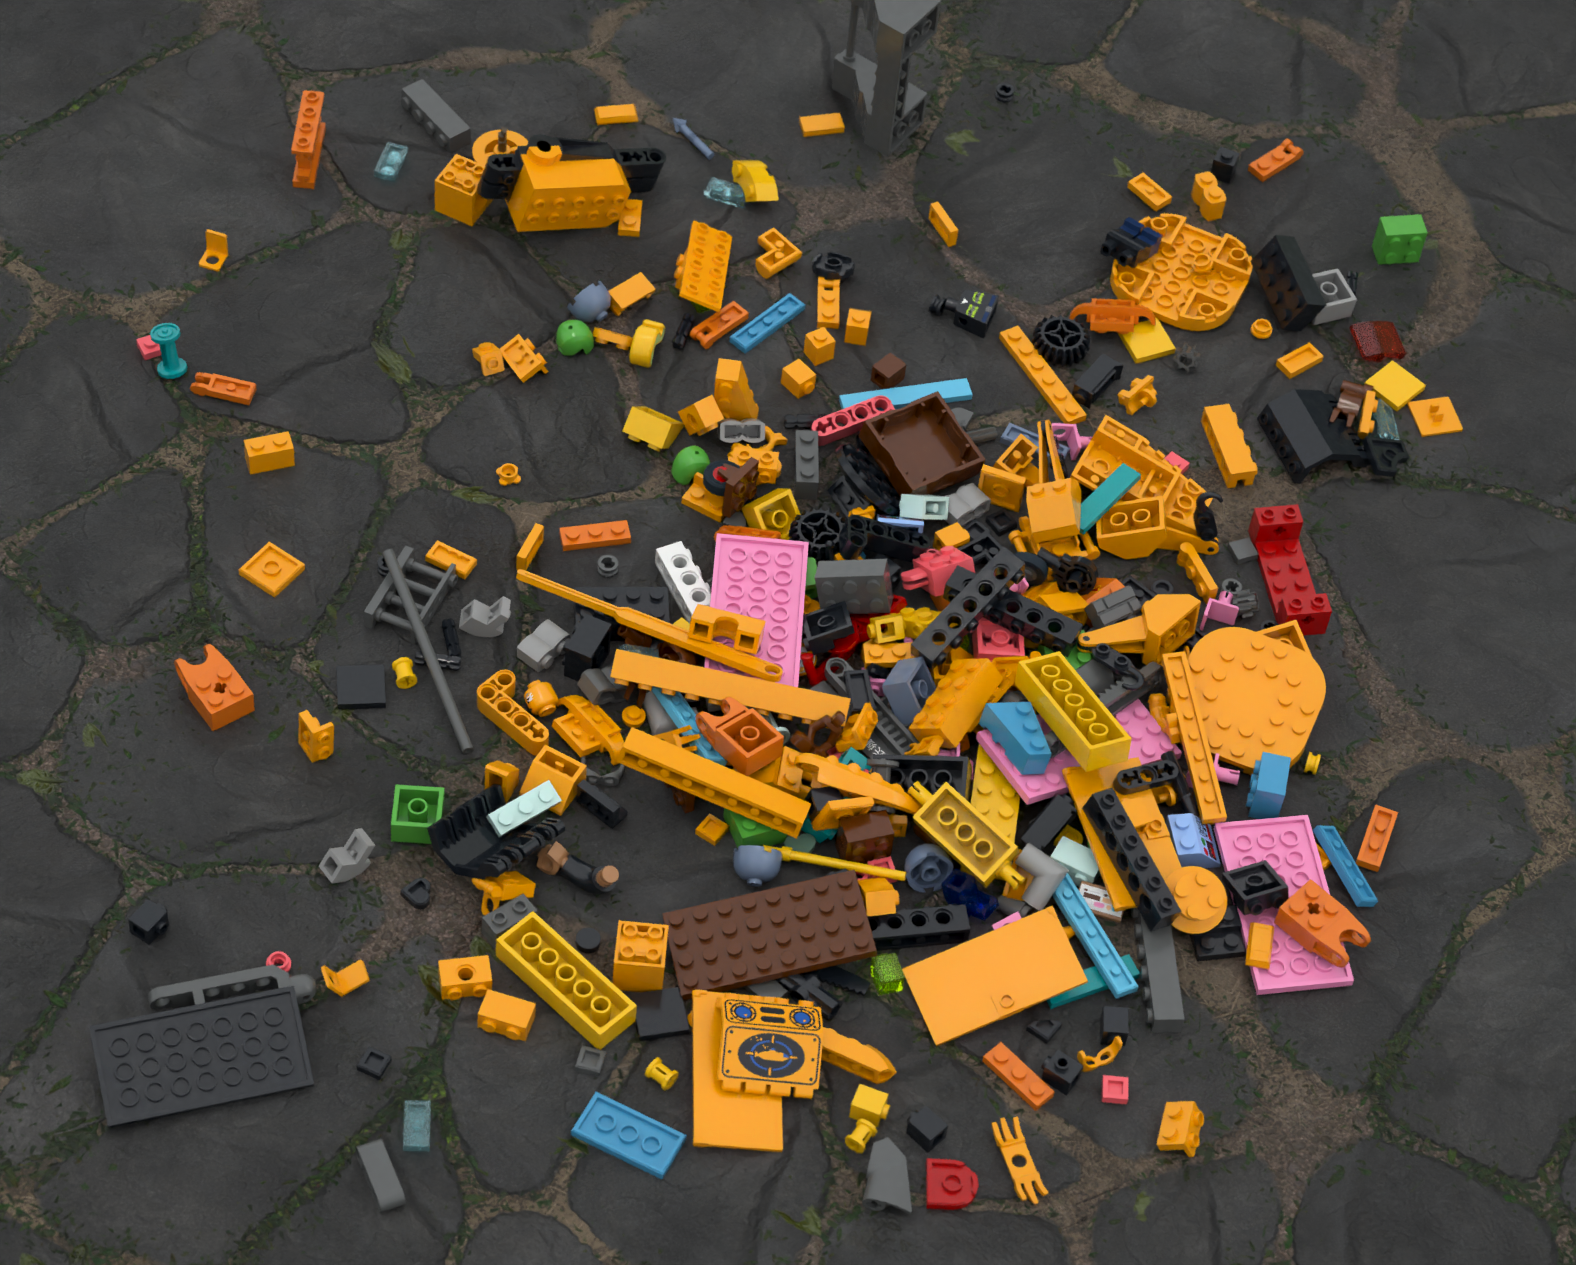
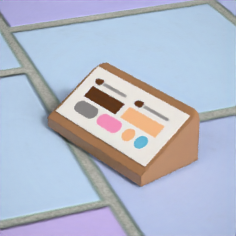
(1099, 901)

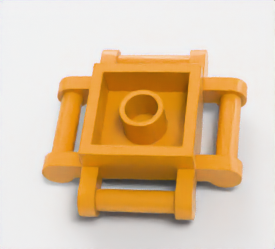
(1058, 546)

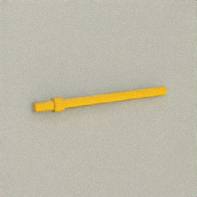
(789, 854)

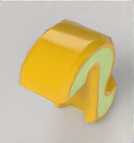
(644, 342)

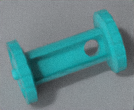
(166, 335)

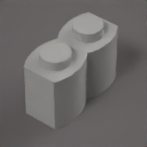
(748, 429)
(967, 505)
(542, 646)

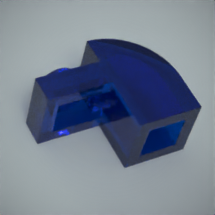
(962, 889)

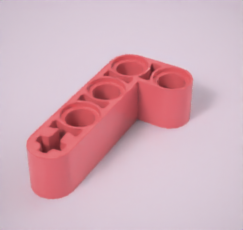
(828, 429)

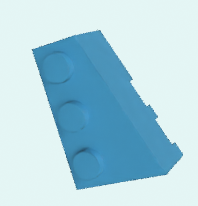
(1019, 733)

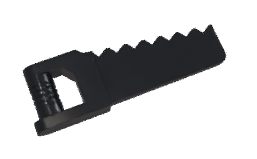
(842, 978)

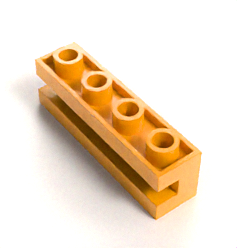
(1228, 445)

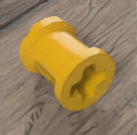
(404, 673)
(661, 1074)
(861, 1135)

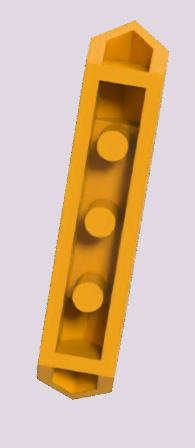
(856, 1057)

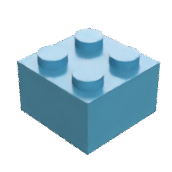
(1268, 786)

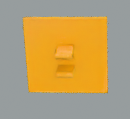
(1435, 416)

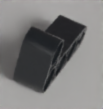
(880, 537)

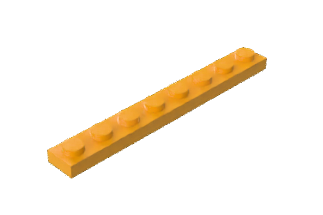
(1193, 738)

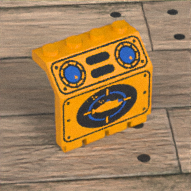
(769, 1046)

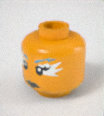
(541, 698)

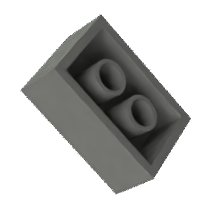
(860, 583)

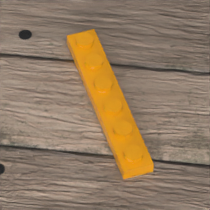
(1042, 376)

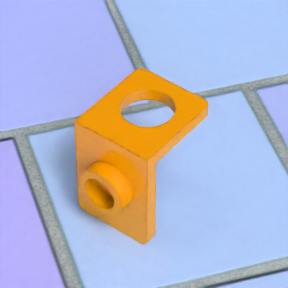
(216, 247)
(346, 979)

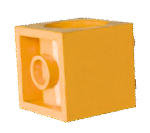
(457, 190)
(640, 956)

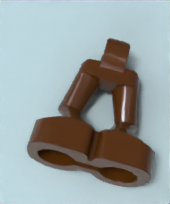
(805, 742)

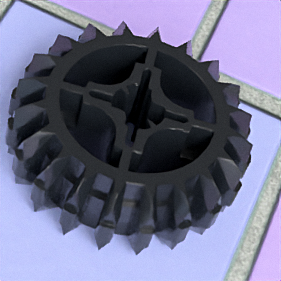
(1061, 340)
(817, 529)

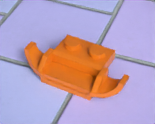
(1113, 315)

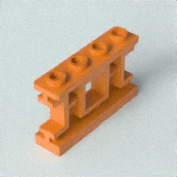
(308, 139)

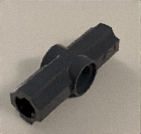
(809, 988)

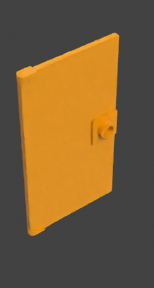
(1155, 838)
(994, 976)
(722, 1116)

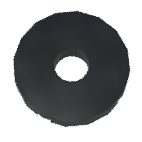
(833, 266)

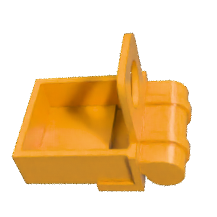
(504, 887)

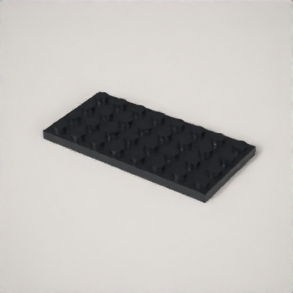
(201, 1056)

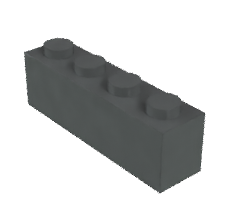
(435, 116)

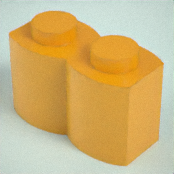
(1208, 196)

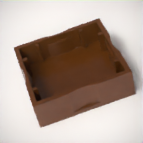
(922, 446)

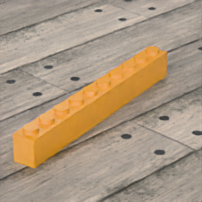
(717, 685)

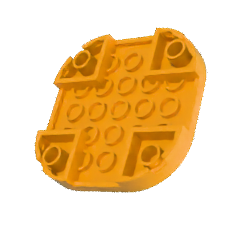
(1172, 286)
(1255, 695)

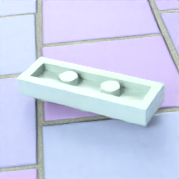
(523, 808)

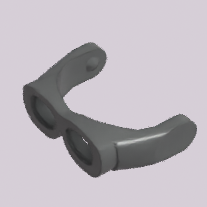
(614, 776)

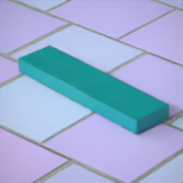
(1107, 495)
(1094, 985)

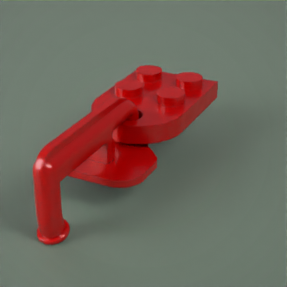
(846, 646)

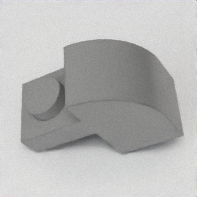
(485, 620)
(348, 861)

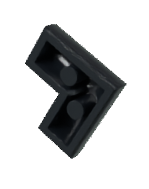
(982, 549)

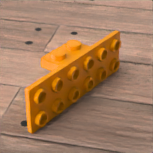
(704, 266)

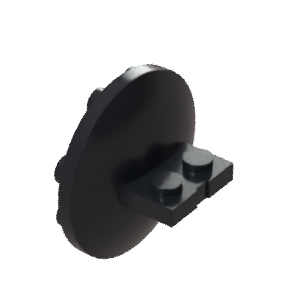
(862, 483)

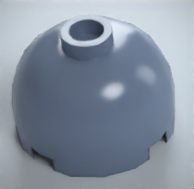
(591, 303)
(756, 864)
(927, 867)

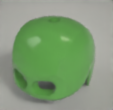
(573, 337)
(688, 462)

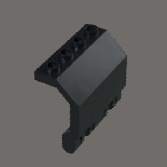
(1304, 436)
(472, 846)

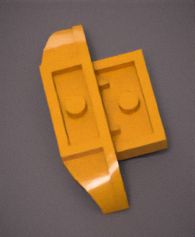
(588, 728)

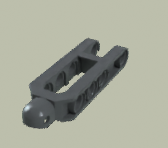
(233, 983)

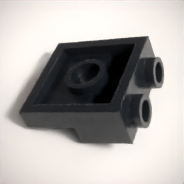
(825, 626)
(1256, 888)
(1223, 940)

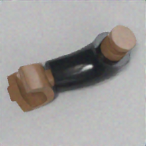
(585, 876)

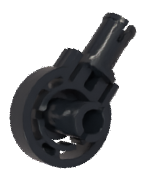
(1071, 571)

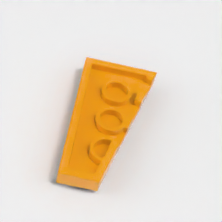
(1008, 668)

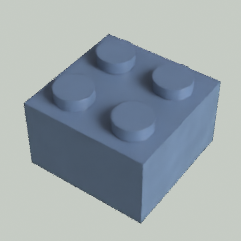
(908, 688)

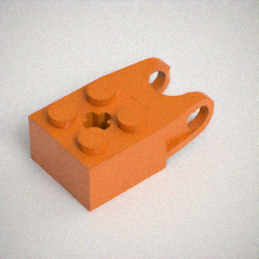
(215, 689)
(741, 736)
(1321, 923)

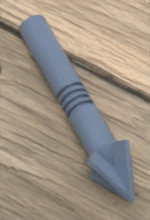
(680, 125)

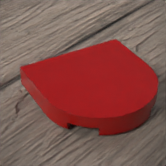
(949, 1184)

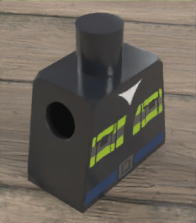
(973, 311)

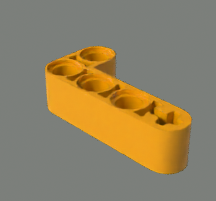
(508, 714)

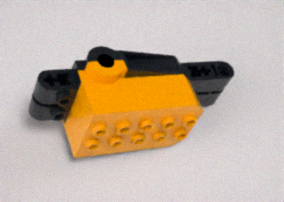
(568, 182)

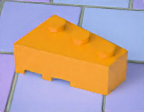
(733, 391)

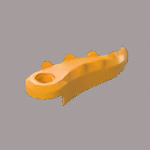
(854, 782)

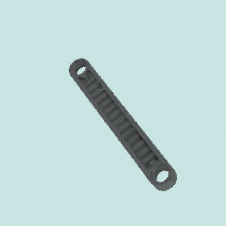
(1117, 698)
(888, 727)

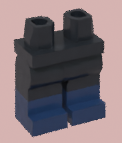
(1131, 243)

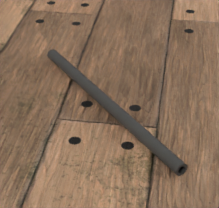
(428, 651)

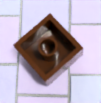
(865, 837)

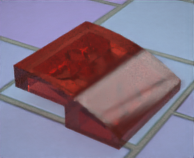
(1377, 340)

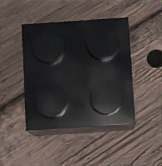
(587, 647)

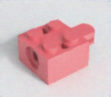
(934, 569)
(994, 641)

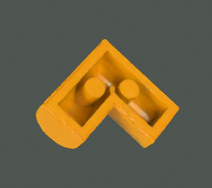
(779, 253)

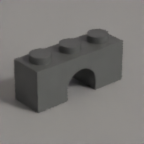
(806, 465)

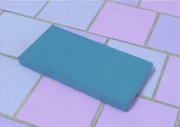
(628, 1135)

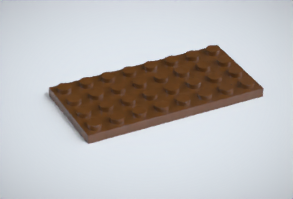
(769, 934)

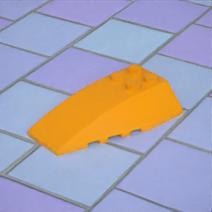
(1117, 445)

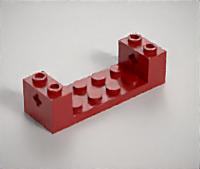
(1284, 569)

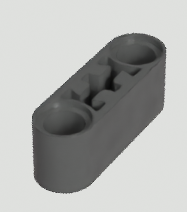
(380, 1175)

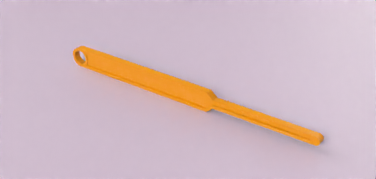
(661, 630)

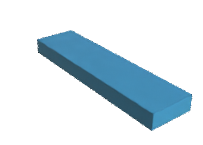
(767, 323)
(1345, 866)

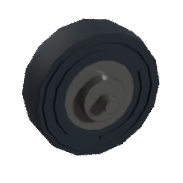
(1035, 568)

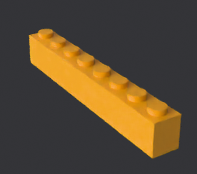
(714, 782)

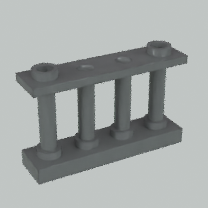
(386, 593)

